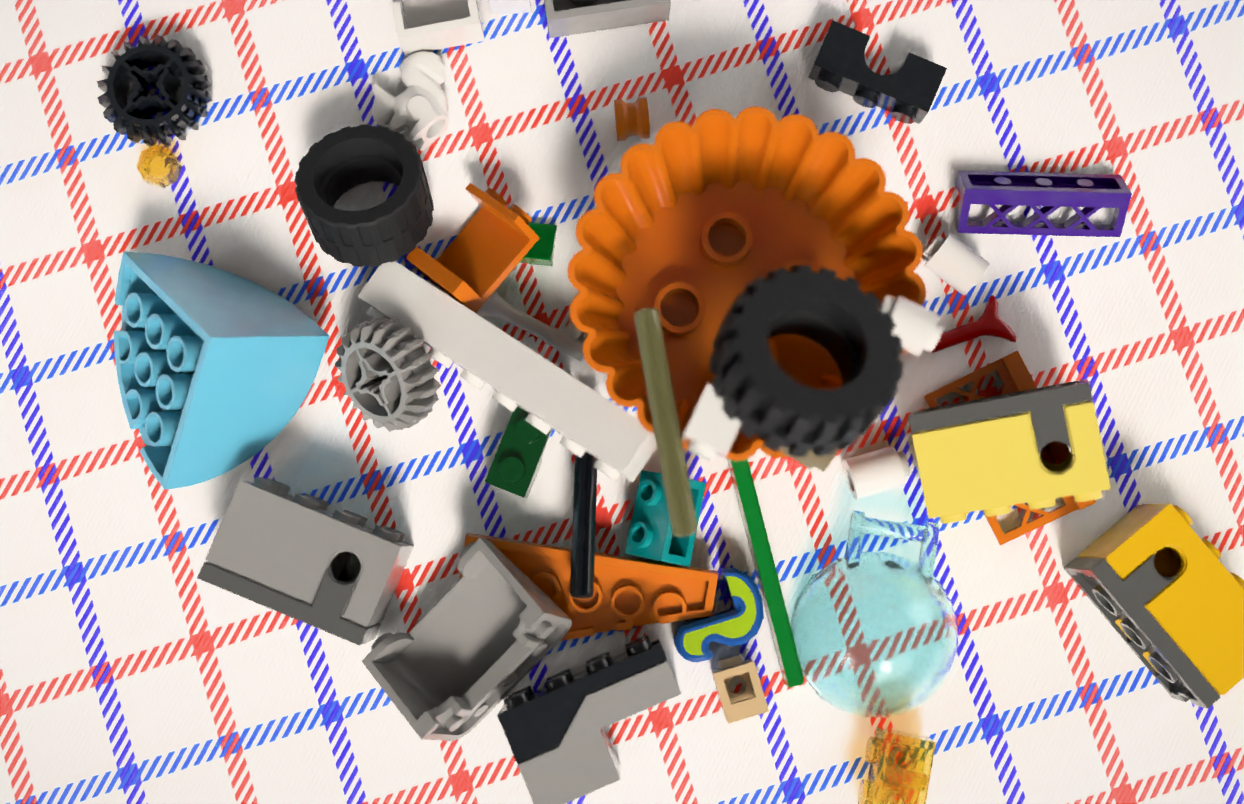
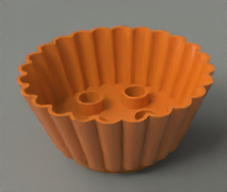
(708, 218)

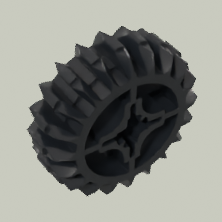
(173, 65)

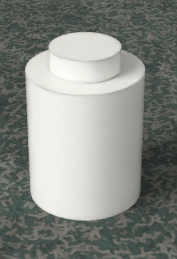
(955, 263)
(876, 472)

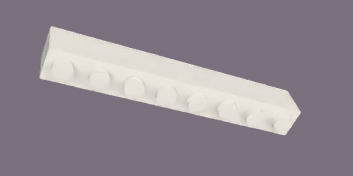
(512, 370)

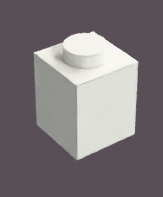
(709, 427)

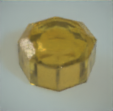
(159, 166)

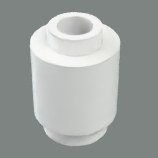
(913, 323)

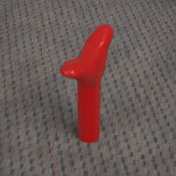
(987, 325)

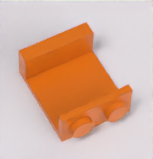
(481, 252)

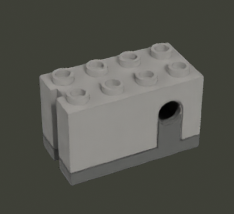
(295, 557)

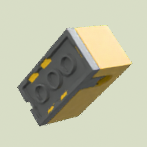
(1168, 600)

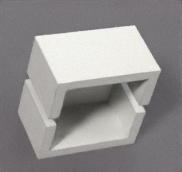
(436, 24)

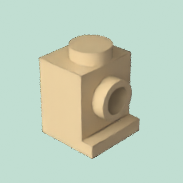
(750, 699)

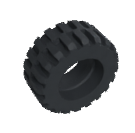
(836, 318)

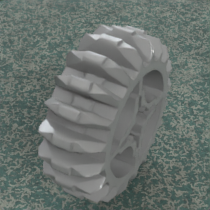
(387, 374)

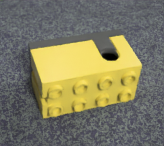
(990, 448)

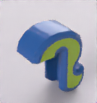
(726, 627)

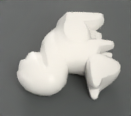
(421, 105)

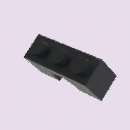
(844, 69)

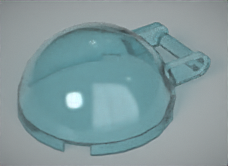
(877, 625)

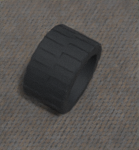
(355, 158)

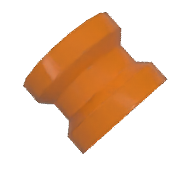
(632, 119)

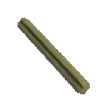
(665, 422)

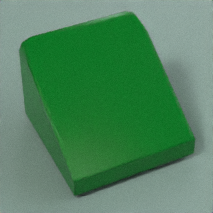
(543, 250)

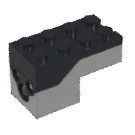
(561, 727)

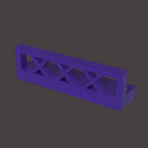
(1044, 190)

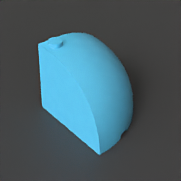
(207, 364)

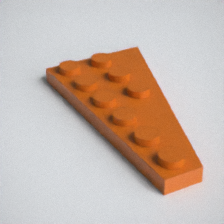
(625, 588)

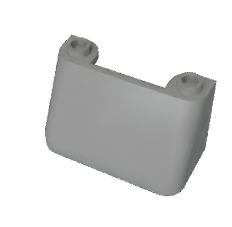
(468, 646)

